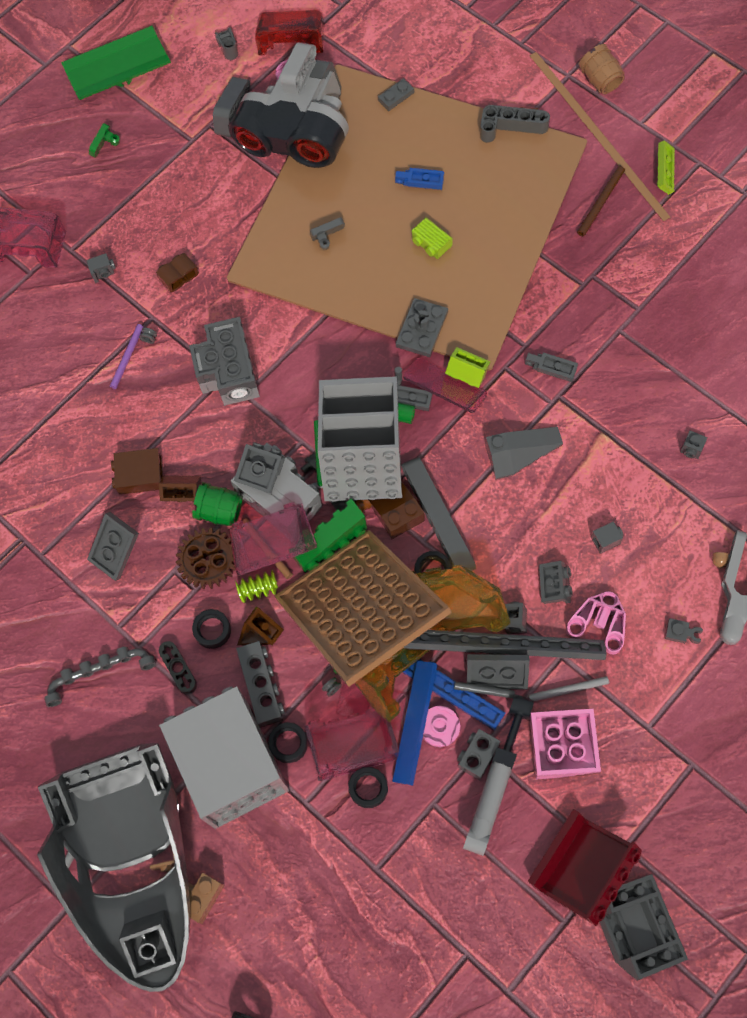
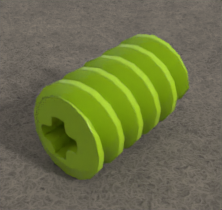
(257, 586)

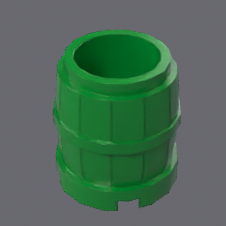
(217, 504)

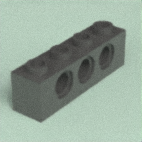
(248, 655)

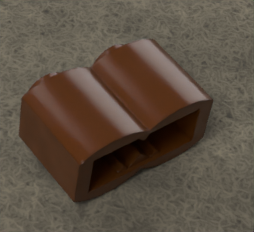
(177, 272)

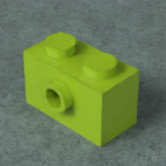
(467, 367)

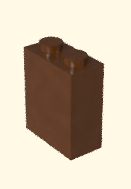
(137, 471)

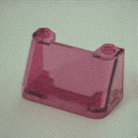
(271, 539)

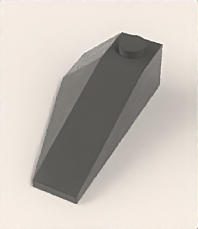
(517, 449)

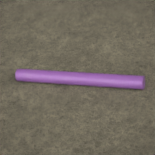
(126, 357)

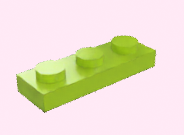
(665, 167)

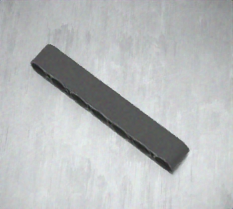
(437, 514)

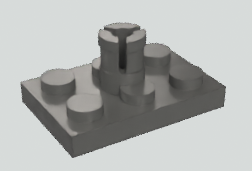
(422, 327)
(112, 546)
(498, 670)

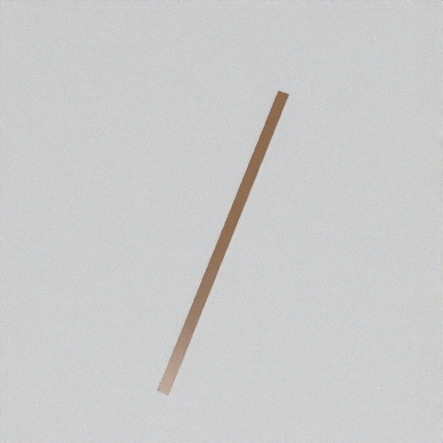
(600, 136)

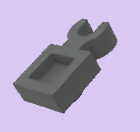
(680, 632)

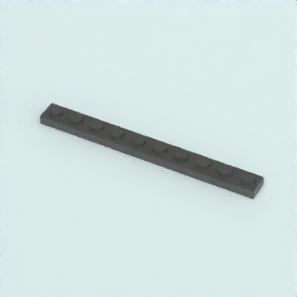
(510, 644)

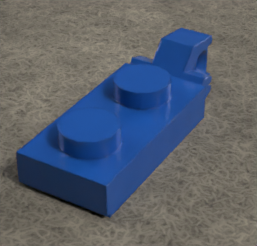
(420, 178)

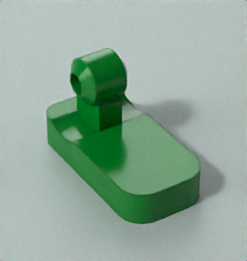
(103, 135)

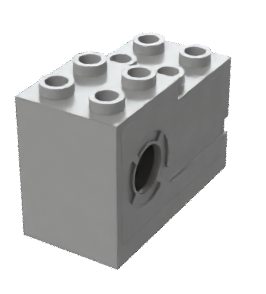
(287, 488)

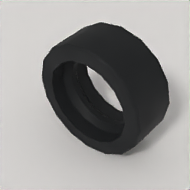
(432, 555)
(202, 617)
(287, 726)
(383, 787)

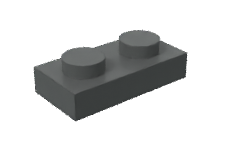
(396, 94)

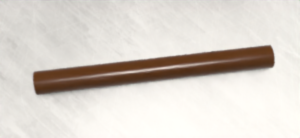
(601, 201)

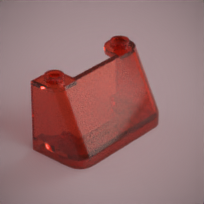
(289, 28)

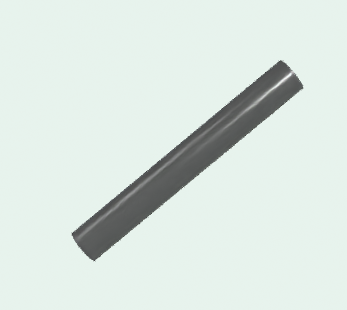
(484, 689)

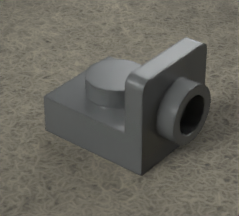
(693, 445)

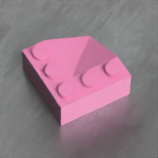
(564, 743)

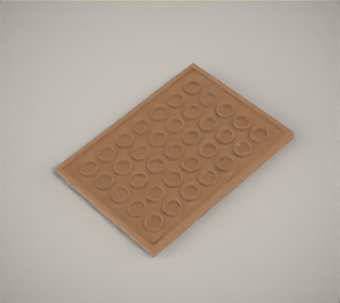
(361, 607)

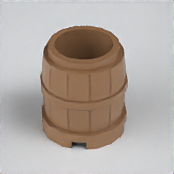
(602, 69)

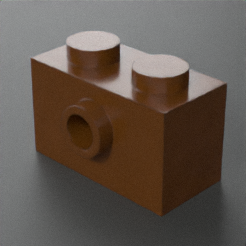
(179, 488)

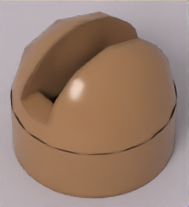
(720, 559)

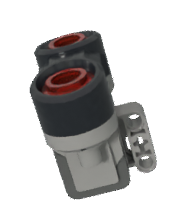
(295, 115)

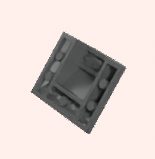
(641, 930)

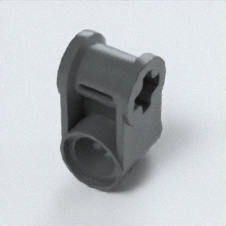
(227, 44)

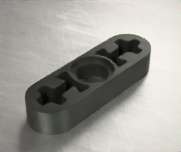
(175, 652)

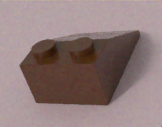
(399, 513)

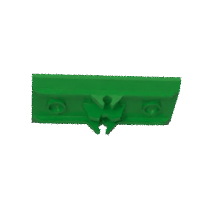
(115, 63)

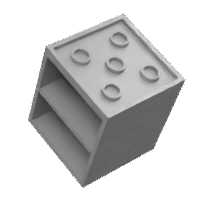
(359, 439)
(223, 757)

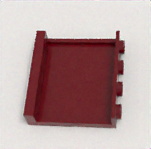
(585, 867)

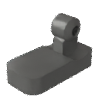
(320, 232)

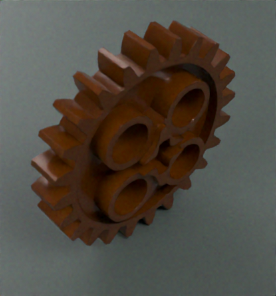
(201, 543)

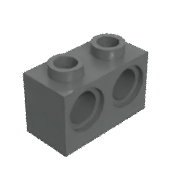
(483, 756)

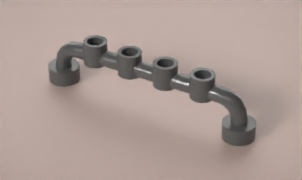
(86, 670)

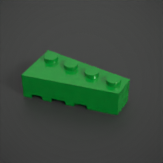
(334, 535)

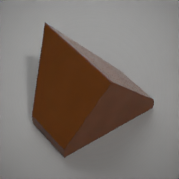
(259, 628)

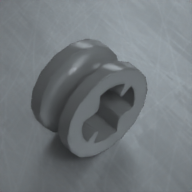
(148, 335)
(331, 687)

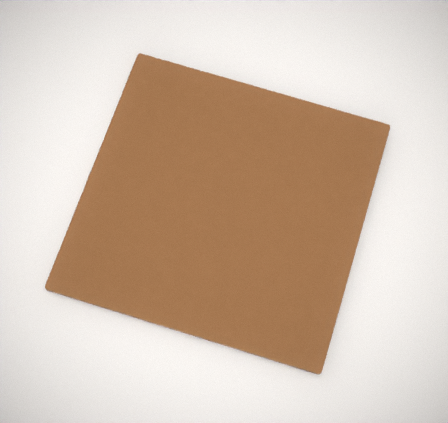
(492, 203)

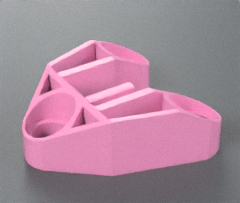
(617, 627)

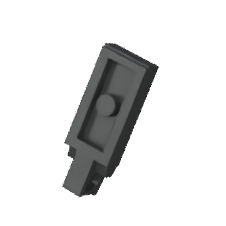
(552, 366)

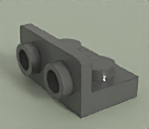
(555, 582)

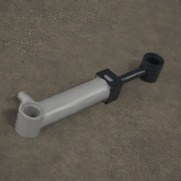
(496, 781)

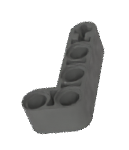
(228, 104)
(512, 119)

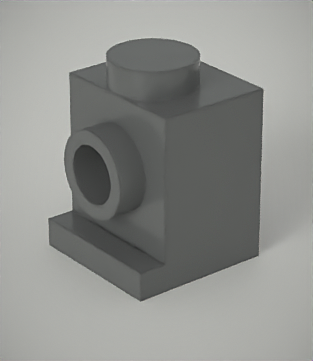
(101, 267)
(517, 625)

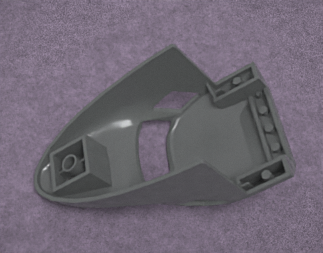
(108, 820)

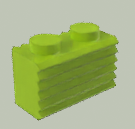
(431, 238)

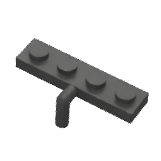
(412, 396)

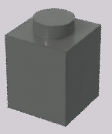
(607, 537)

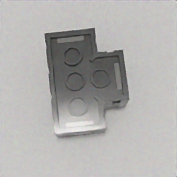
(225, 362)

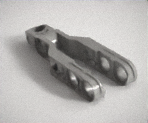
(736, 609)

